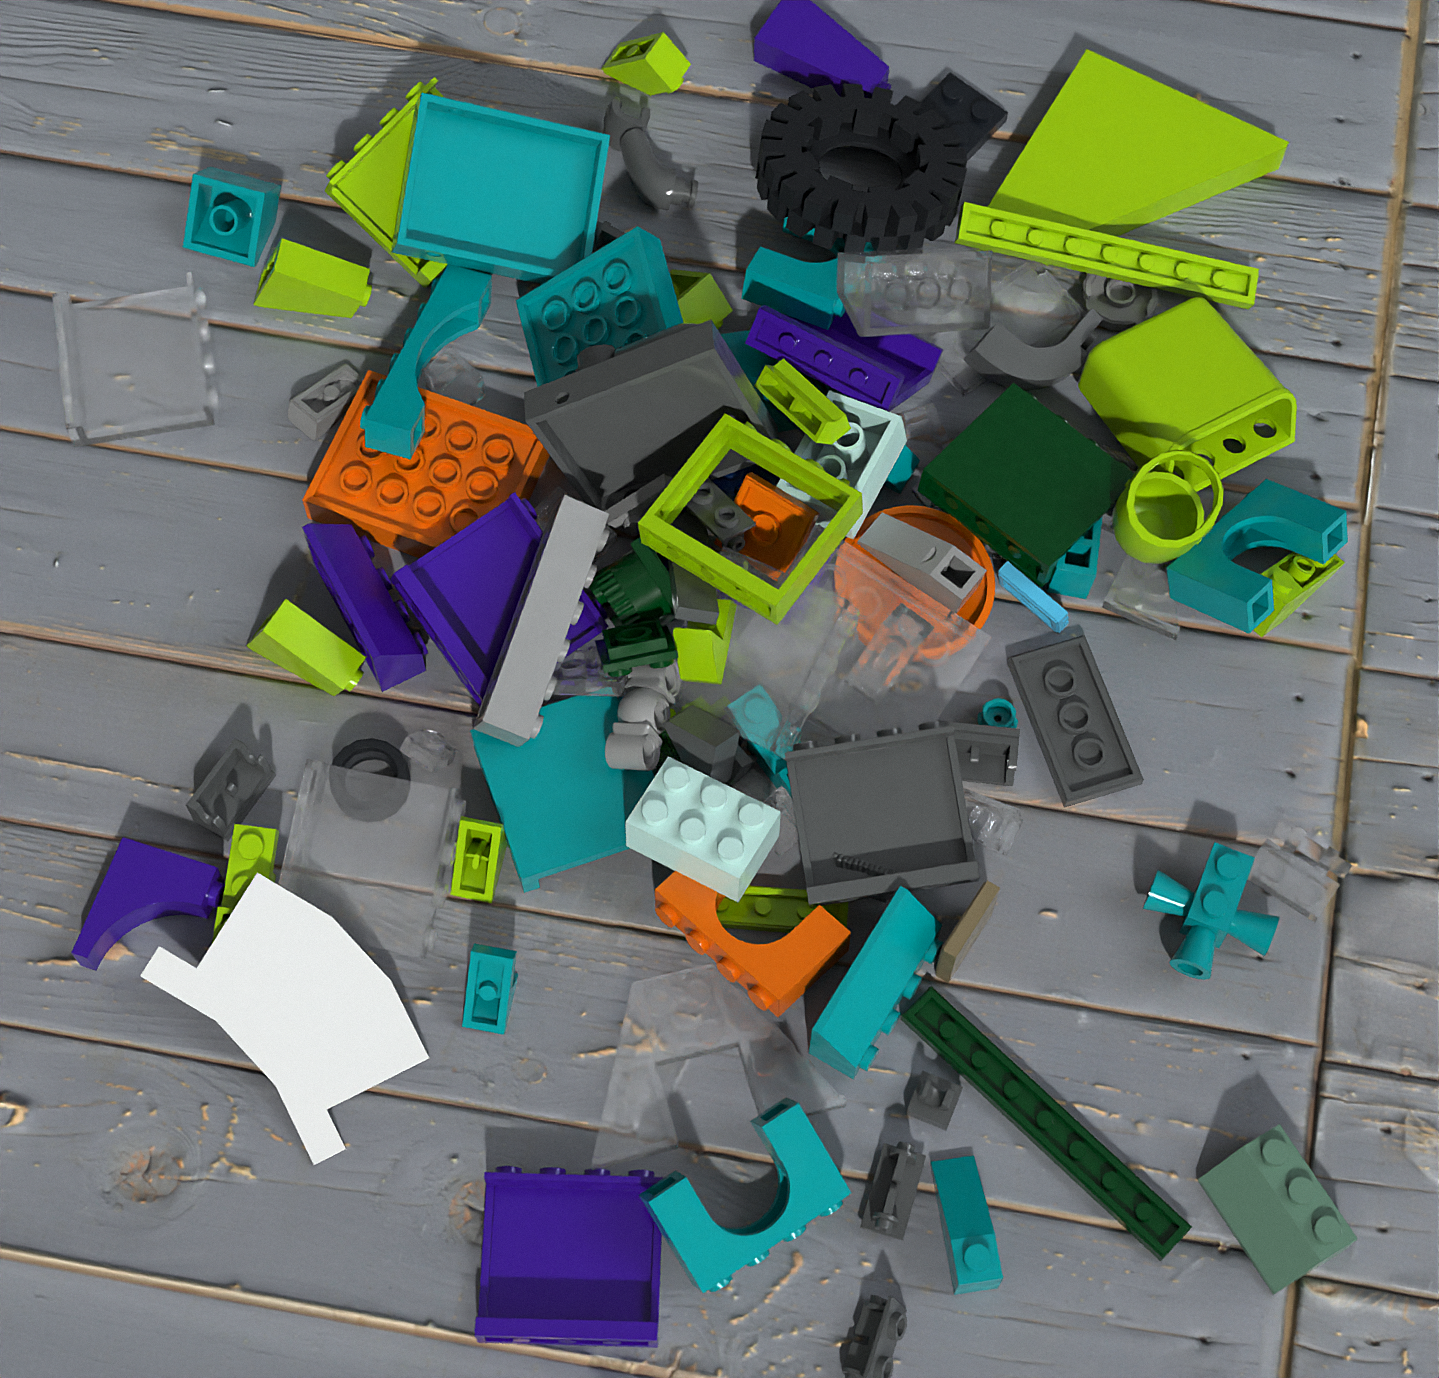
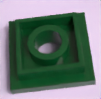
(635, 646)

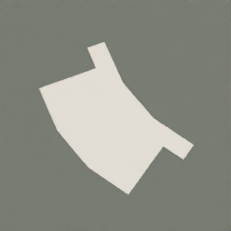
(298, 1005)

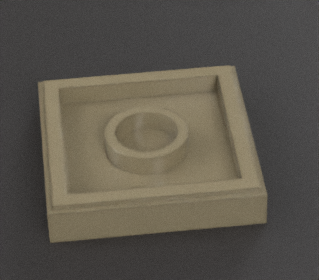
(967, 931)

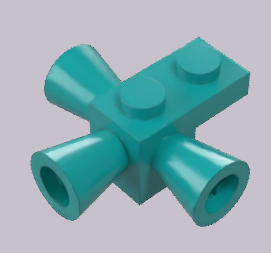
(1211, 911)

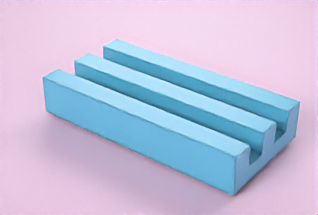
(1033, 597)

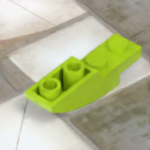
(250, 853)

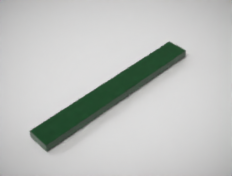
(1046, 1123)

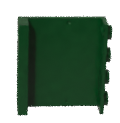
(1024, 482)

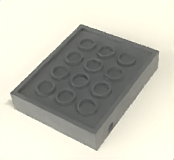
(644, 414)

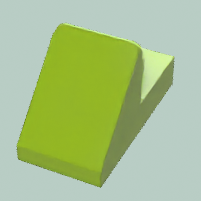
(705, 647)

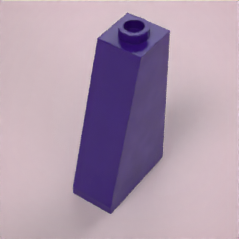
(816, 50)

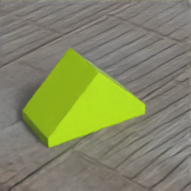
(478, 859)

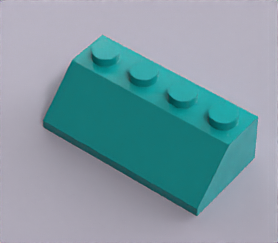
(875, 985)

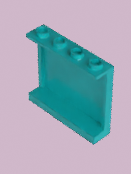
(558, 791)

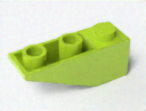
(1293, 583)

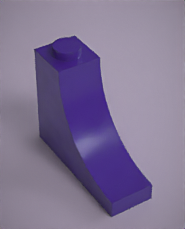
(142, 887)

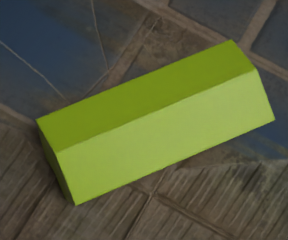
(802, 403)

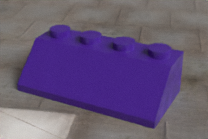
(365, 603)

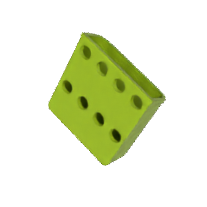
(1187, 387)

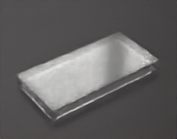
(1026, 304)

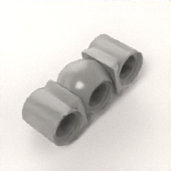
(640, 717)

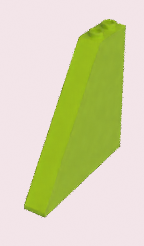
(1130, 153)

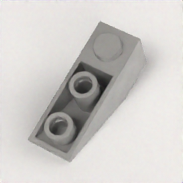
(923, 561)

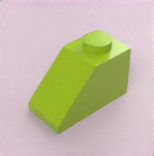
(648, 64)

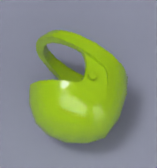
(1162, 513)

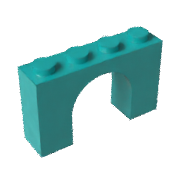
(796, 286)
(1265, 517)
(806, 1188)

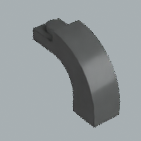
(1008, 360)

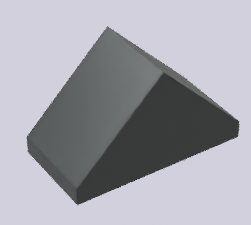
(704, 742)

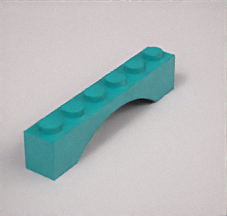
(454, 309)

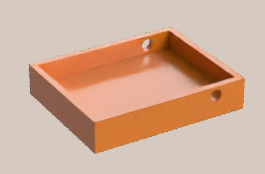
(456, 475)

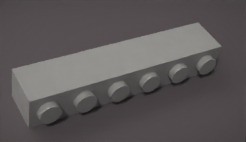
(542, 622)

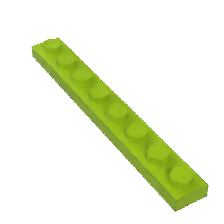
(1106, 255)

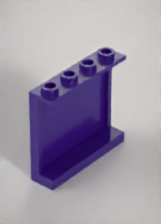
(868, 369)
(471, 589)
(569, 1259)

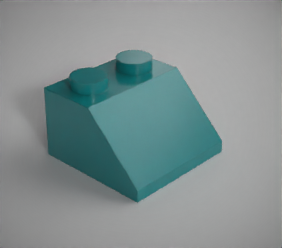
(230, 215)

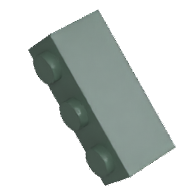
(1277, 1209)

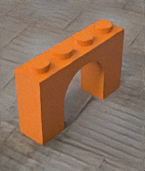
(770, 972)

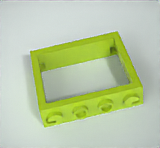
(717, 570)

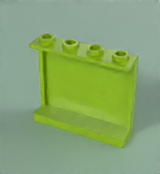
(373, 180)

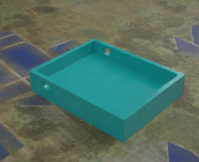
(498, 190)
(601, 300)

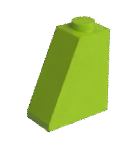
(311, 282)
(307, 649)

